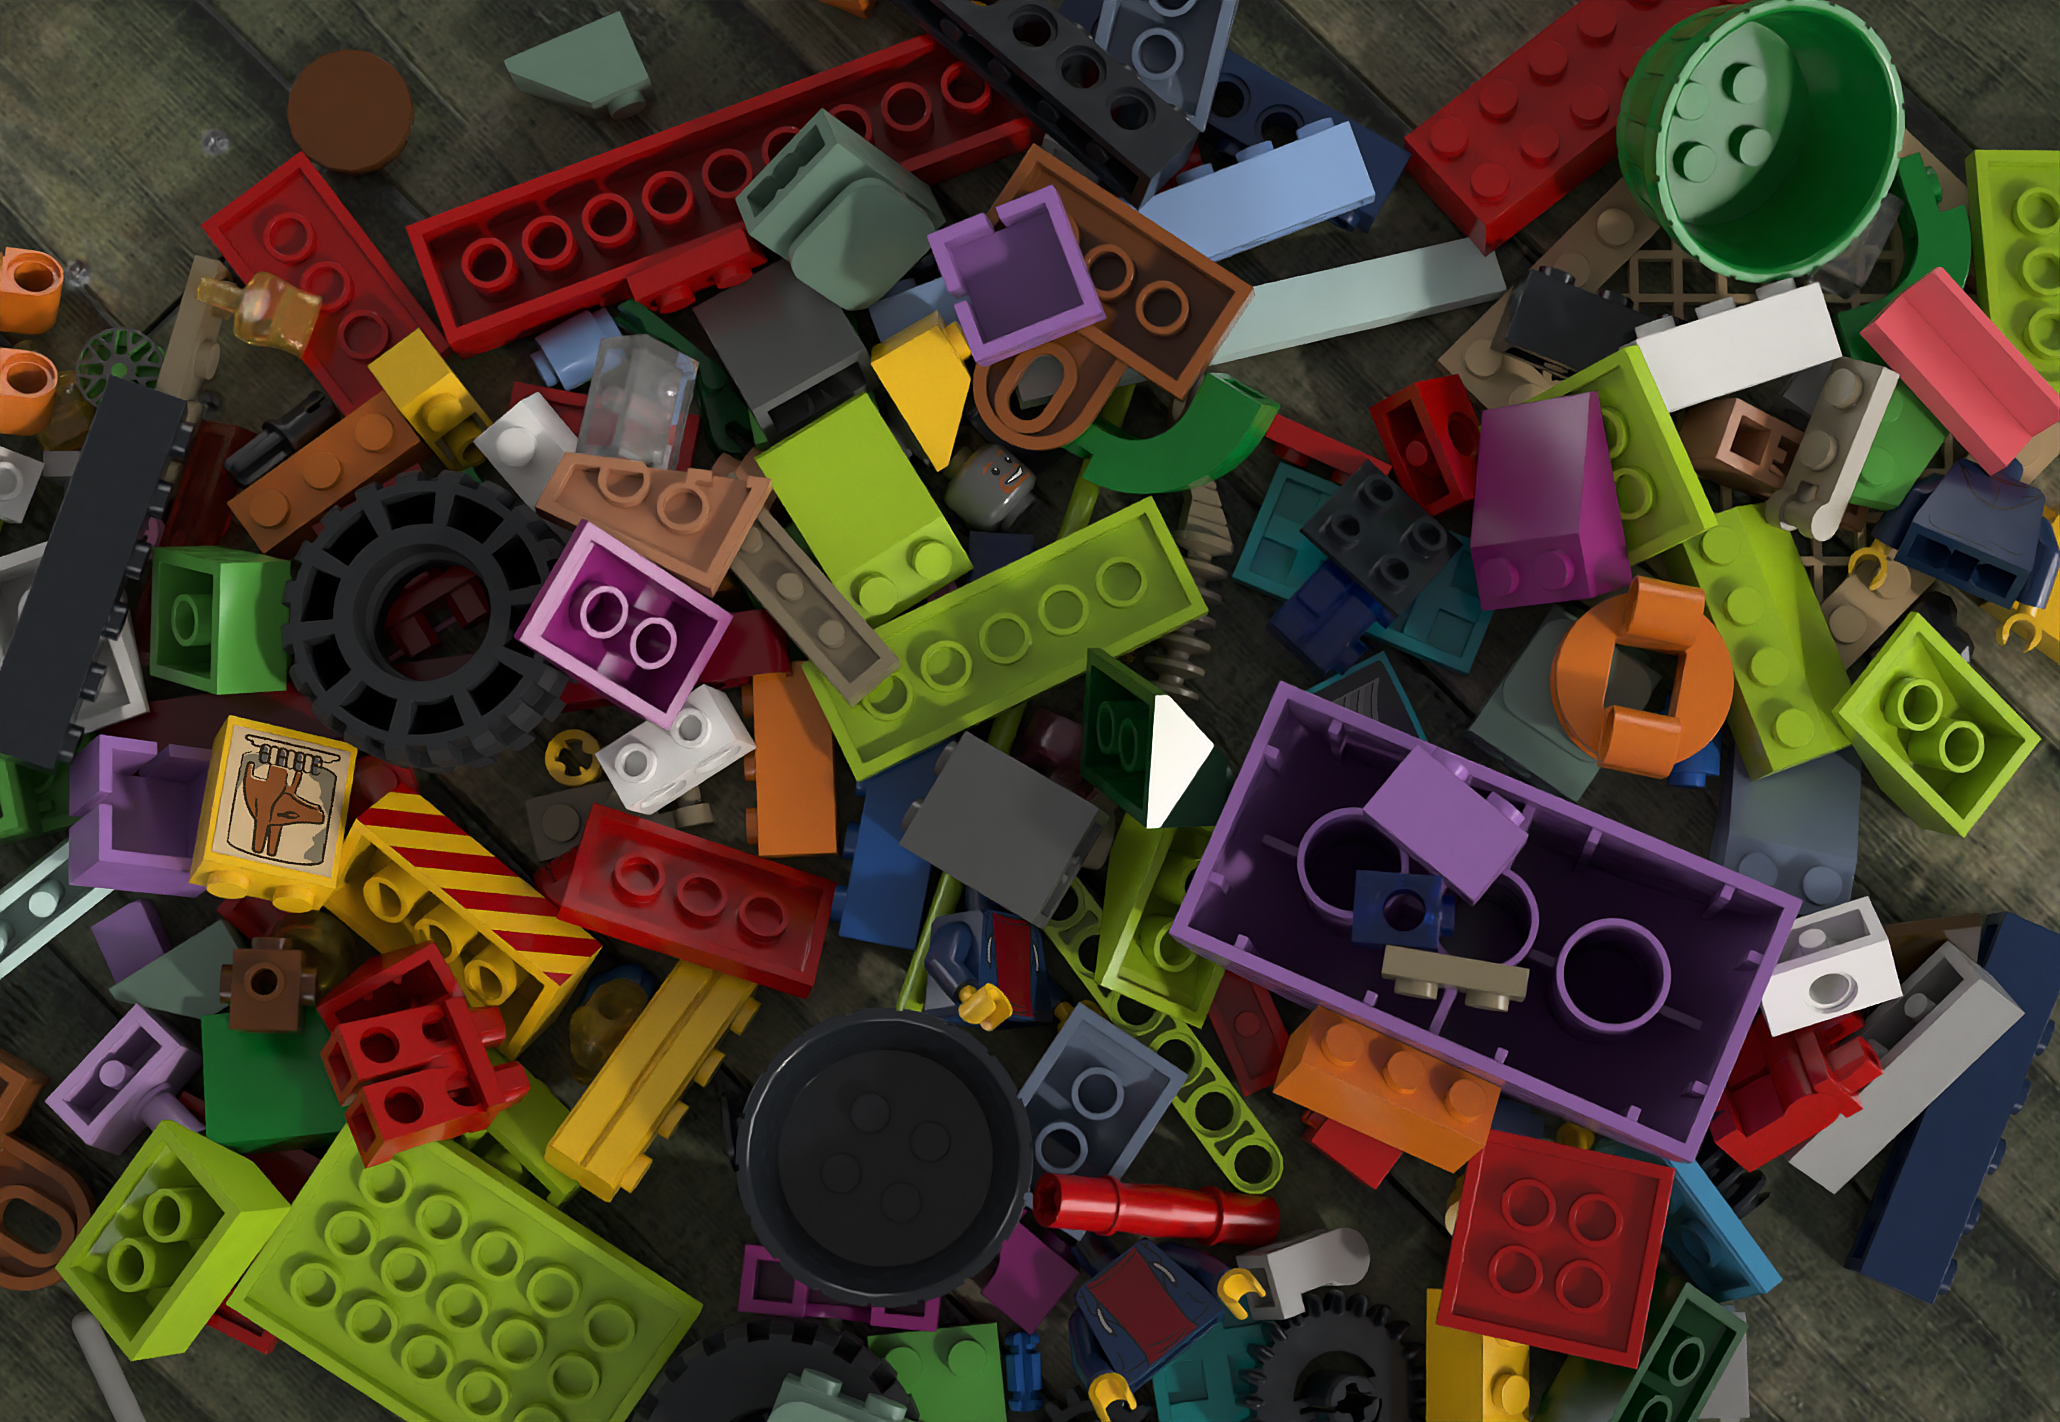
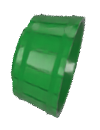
(1763, 135)

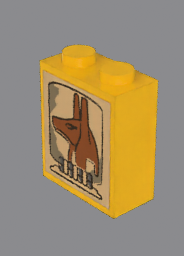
(273, 815)

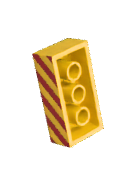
(422, 878)

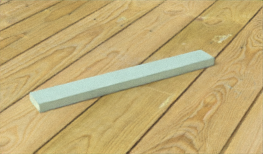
(1331, 305)

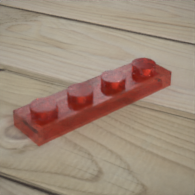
(199, 510)

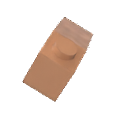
(1747, 450)

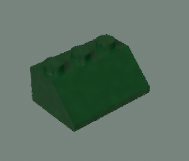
(1148, 750)
(1679, 1364)

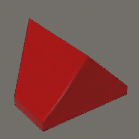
(391, 984)

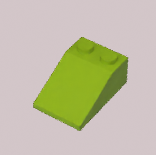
(864, 511)
(1933, 730)
(1142, 897)

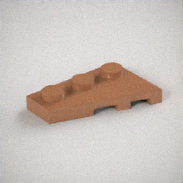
(673, 518)

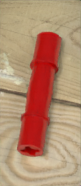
(1155, 1210)

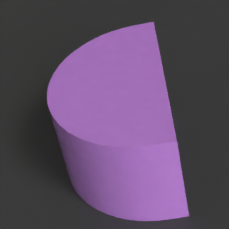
(1631, 945)

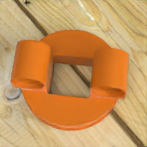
(28, 305)
(1658, 619)

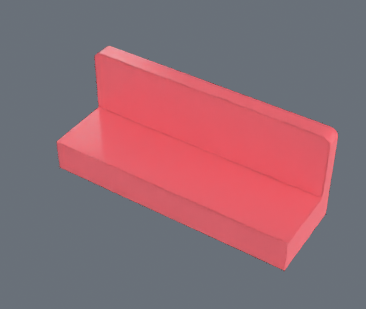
(1963, 369)

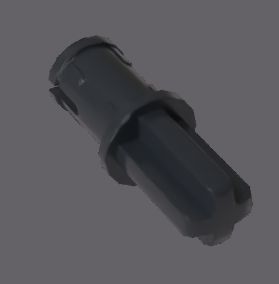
(281, 440)

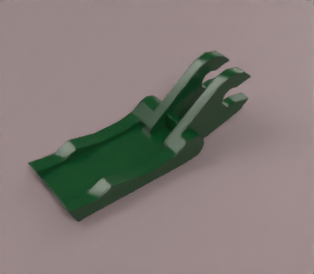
(715, 398)

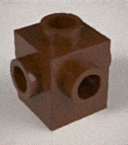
(282, 1009)

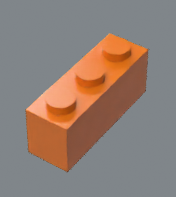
(298, 493)
(791, 769)
(1387, 1089)

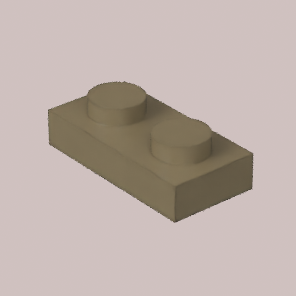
(1484, 982)

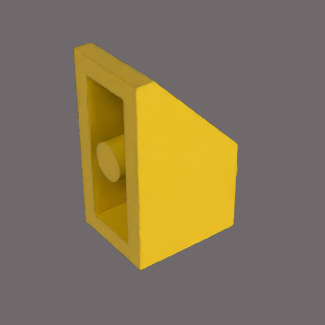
(928, 380)

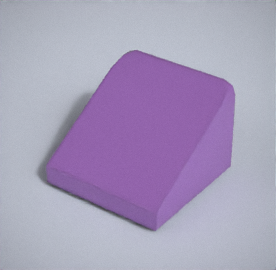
(132, 938)

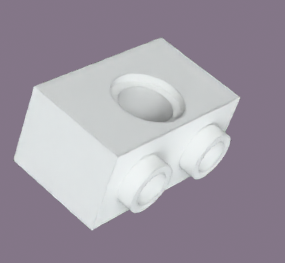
(1830, 968)

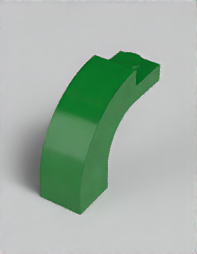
(1929, 242)
(1205, 444)

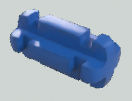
(1024, 1371)

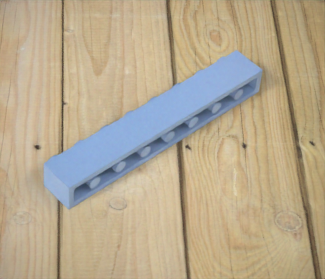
(1211, 211)

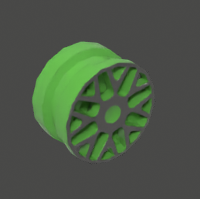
(122, 354)

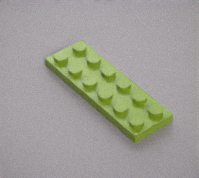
(1015, 637)

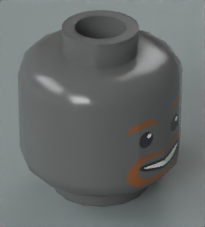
(989, 488)

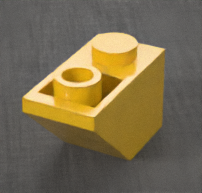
(433, 400)

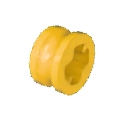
(560, 771)

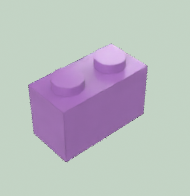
(1446, 822)

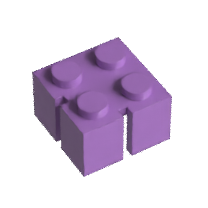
(1022, 280)
(136, 828)

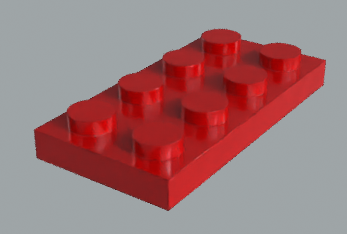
(308, 238)
(698, 901)

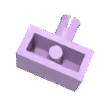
(130, 1082)

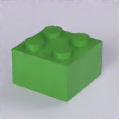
(219, 619)

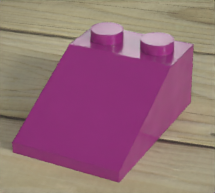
(1546, 505)
(623, 626)

